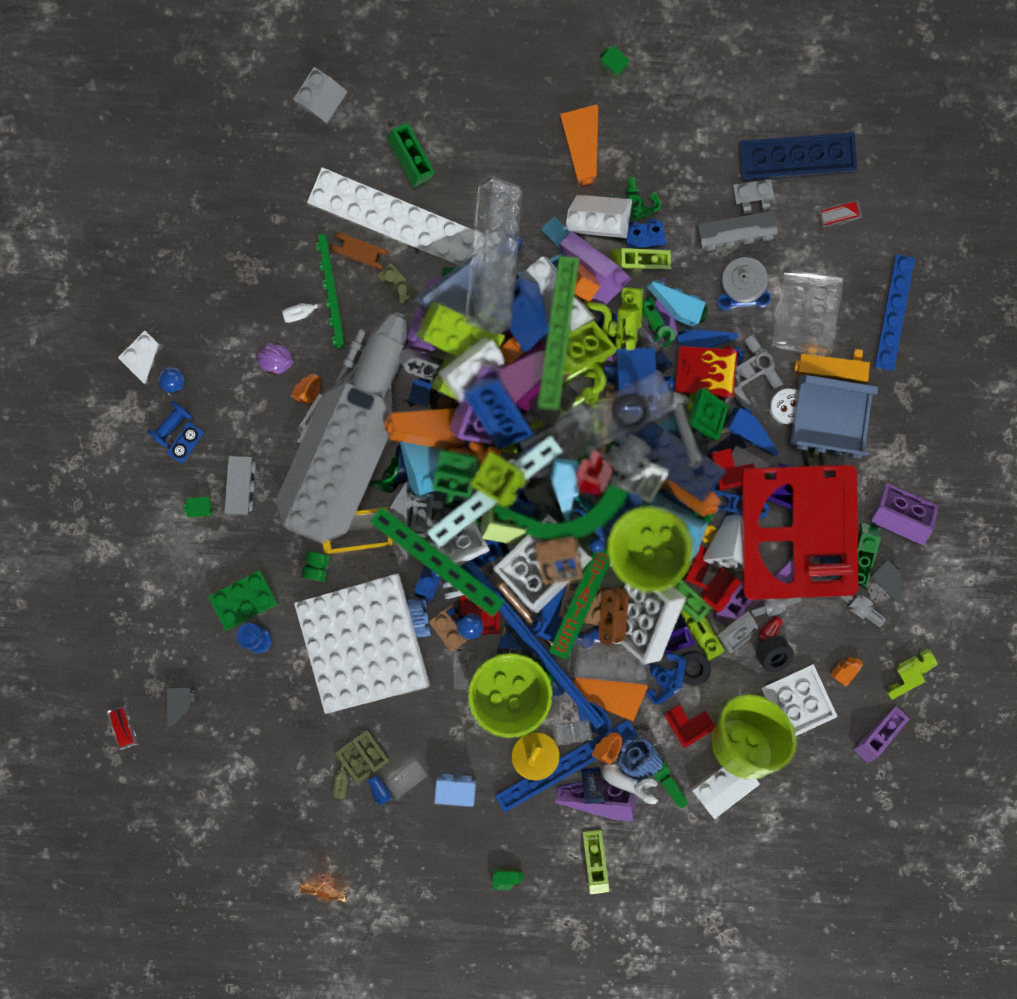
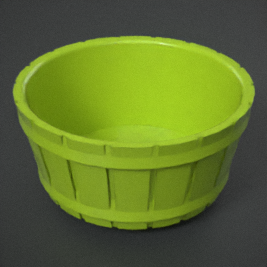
(650, 549)
(510, 695)
(753, 737)

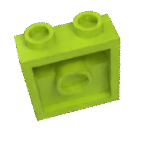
(499, 479)

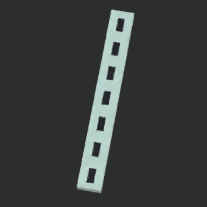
(480, 503)

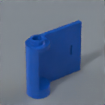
(547, 620)

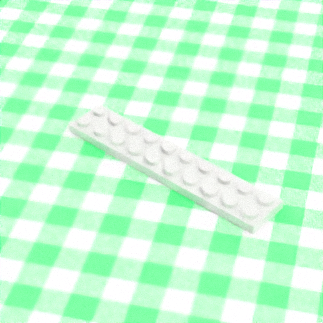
(392, 217)

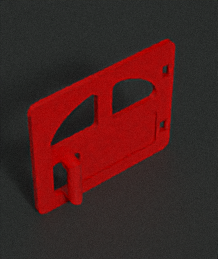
(821, 526)

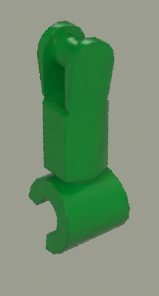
(656, 322)
(670, 785)

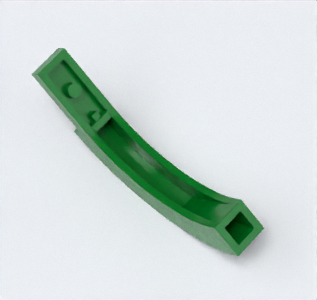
(585, 525)

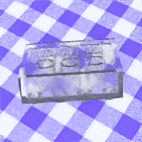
(808, 313)

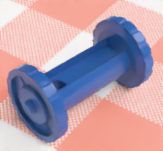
(169, 424)
(254, 638)

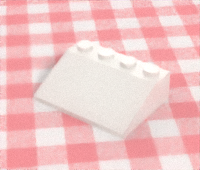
(545, 275)
(523, 574)
(651, 621)

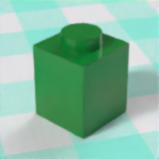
(614, 60)
(198, 507)

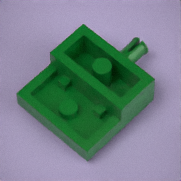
(455, 474)

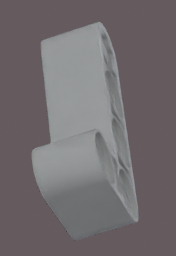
(408, 357)

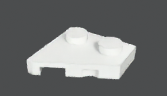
(140, 356)
(646, 483)

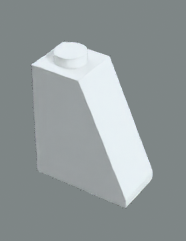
(727, 545)

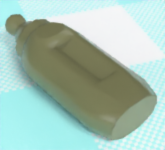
(340, 783)

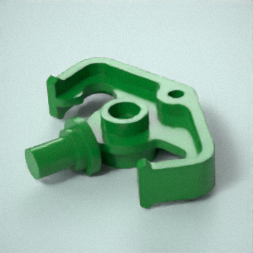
(638, 210)

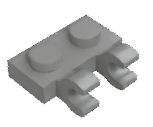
(753, 192)
(423, 516)

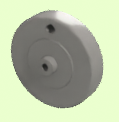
(744, 279)

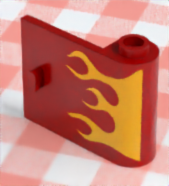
(708, 369)

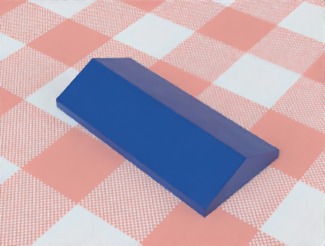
(497, 412)

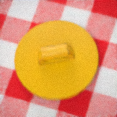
(535, 756)

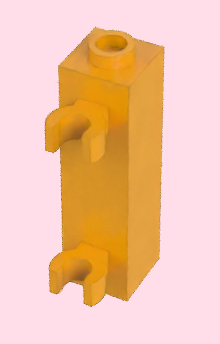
(834, 368)

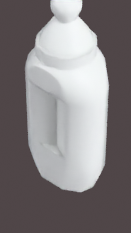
(298, 311)

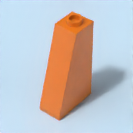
(581, 138)
(423, 428)
(709, 506)
(613, 696)

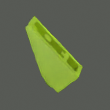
(641, 259)
(595, 862)

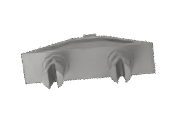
(401, 510)

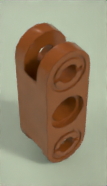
(358, 250)
(613, 615)

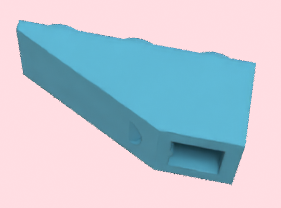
(681, 306)
(564, 483)

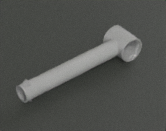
(685, 431)

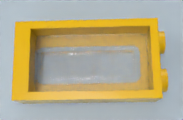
(360, 535)

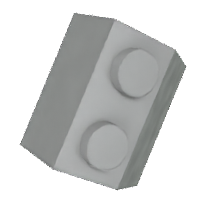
(320, 95)

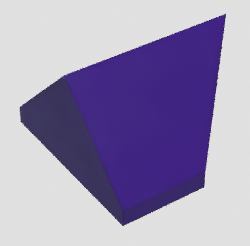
(679, 637)

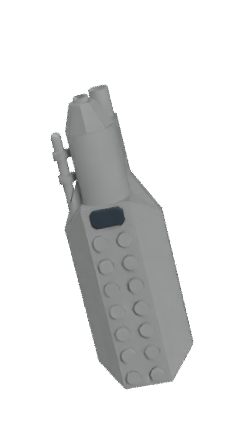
(344, 438)

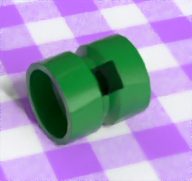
(315, 566)

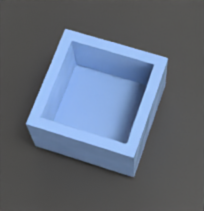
(455, 790)

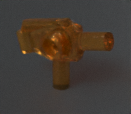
(325, 892)

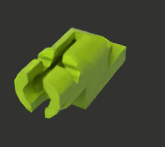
(629, 317)
(704, 636)
(911, 673)

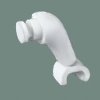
(615, 776)

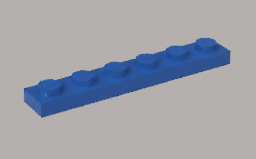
(894, 312)

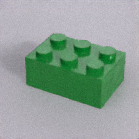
(243, 600)

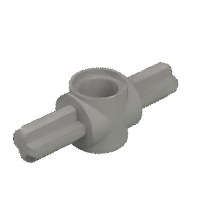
(771, 606)
(863, 608)

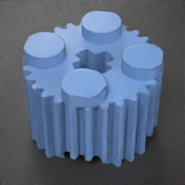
(419, 616)
(639, 759)

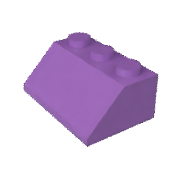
(905, 514)

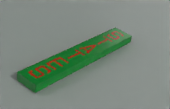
(581, 604)

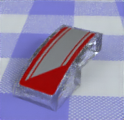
(840, 213)

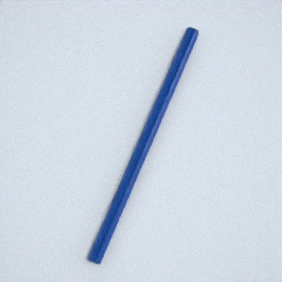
(538, 649)

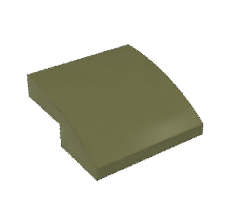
(361, 757)

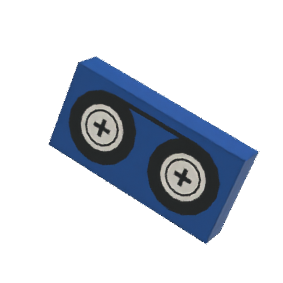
(185, 442)

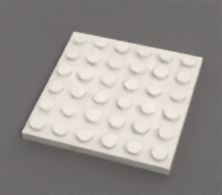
(362, 644)

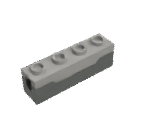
(737, 229)

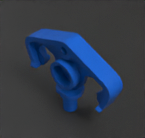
(669, 680)

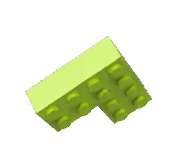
(450, 333)

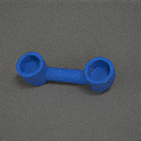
(725, 302)

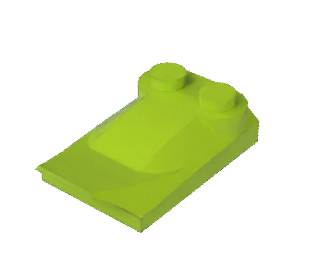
(586, 347)

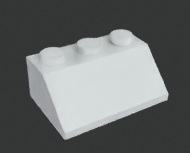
(599, 216)
(464, 369)
(722, 790)

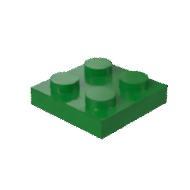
(708, 414)

